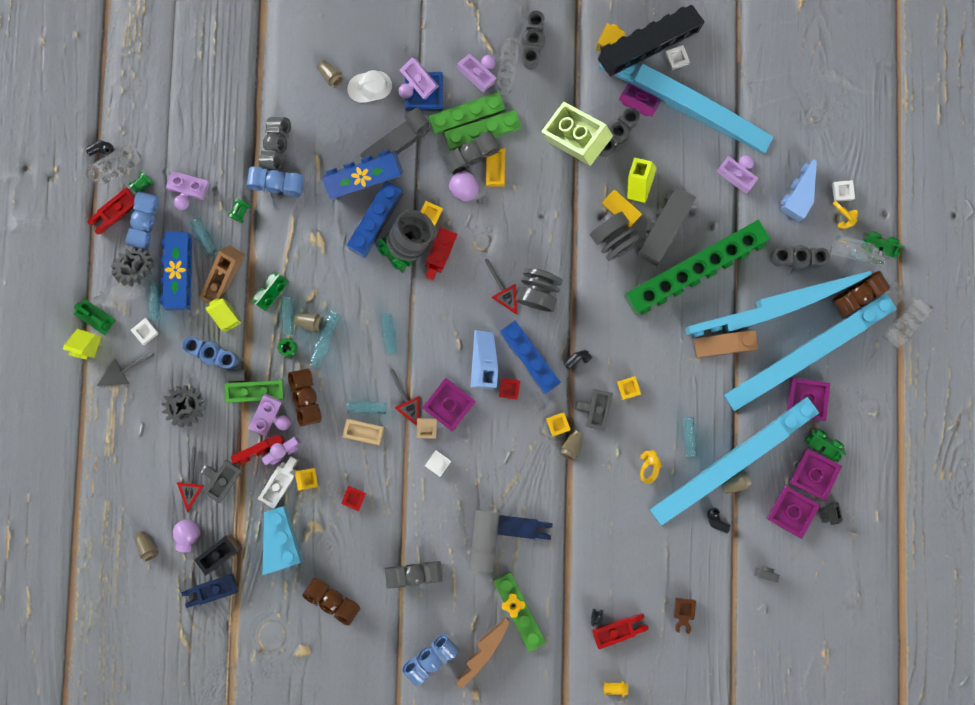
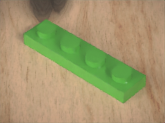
(466, 113)
(497, 124)
(524, 621)

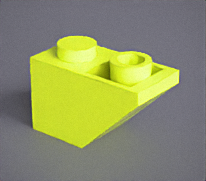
(640, 180)
(223, 314)
(82, 344)

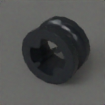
(596, 617)

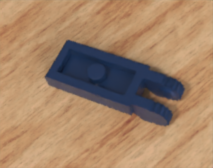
(522, 527)
(212, 590)

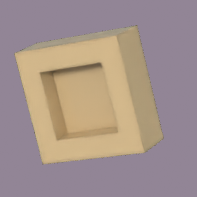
(426, 428)

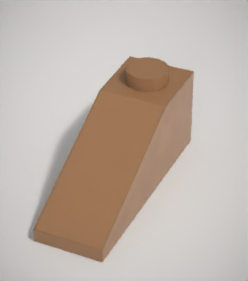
(222, 273)
(726, 344)

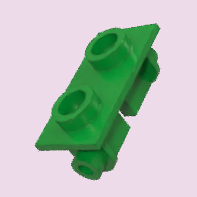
(890, 245)
(397, 263)
(265, 298)
(94, 316)
(832, 448)

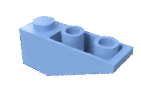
(802, 195)
(484, 361)

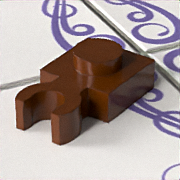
(684, 611)

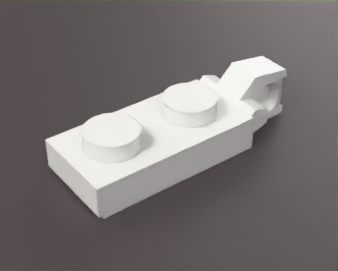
(279, 483)

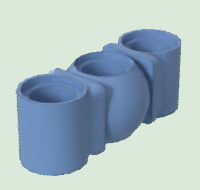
(275, 181)
(142, 220)
(203, 347)
(430, 659)

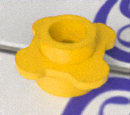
(518, 605)

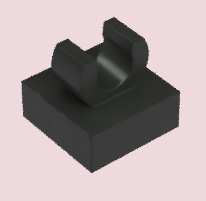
(833, 512)

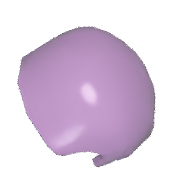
(464, 186)

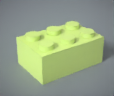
(577, 133)

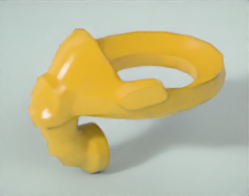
(851, 216)
(653, 460)

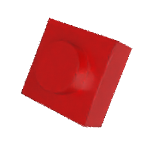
(509, 388)
(353, 498)

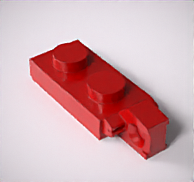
(440, 252)

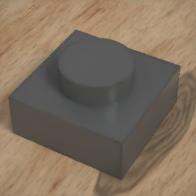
(767, 573)

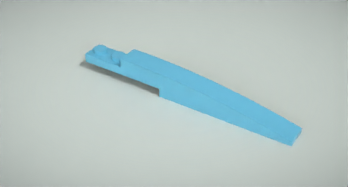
(695, 105)
(775, 306)
(810, 352)
(734, 461)

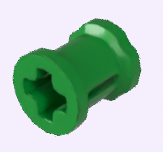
(141, 183)
(239, 217)
(282, 343)

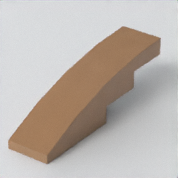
(487, 646)

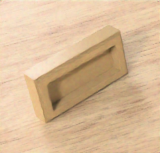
(363, 432)

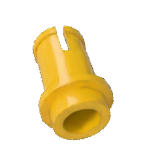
(616, 688)

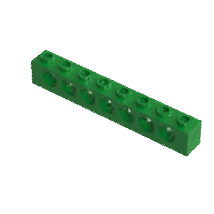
(754, 232)

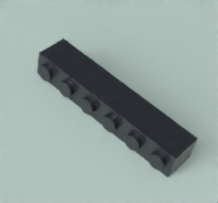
(650, 40)

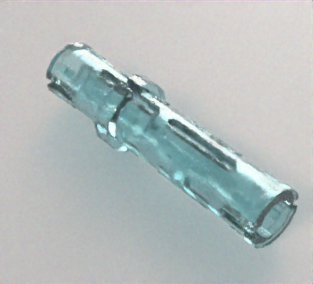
(320, 347)

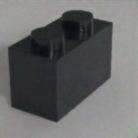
(218, 554)

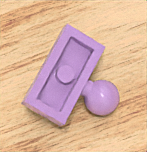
(478, 72)
(418, 79)
(738, 172)
(186, 186)
(266, 415)
(279, 450)

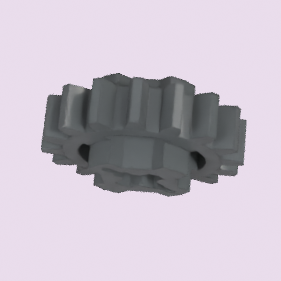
(132, 266)
(179, 412)

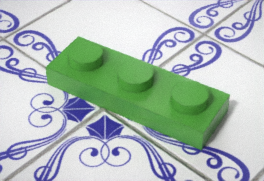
(253, 391)

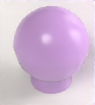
(185, 535)

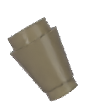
(330, 73)
(311, 322)
(571, 447)
(737, 483)
(146, 548)

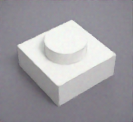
(677, 57)
(843, 191)
(144, 331)
(438, 463)

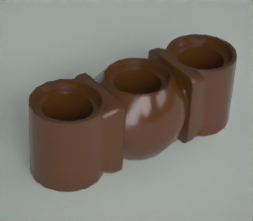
(861, 293)
(304, 397)
(331, 601)

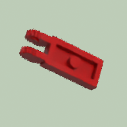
(113, 210)
(259, 449)
(618, 631)

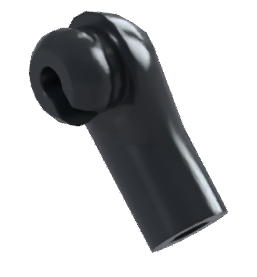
(99, 146)
(576, 357)
(715, 521)

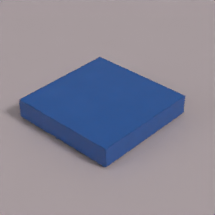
(433, 102)

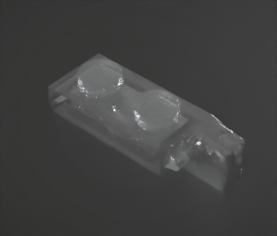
(857, 250)
(119, 294)

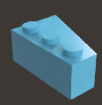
(279, 541)

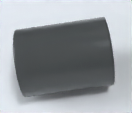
(236, 375)

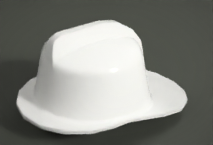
(369, 86)

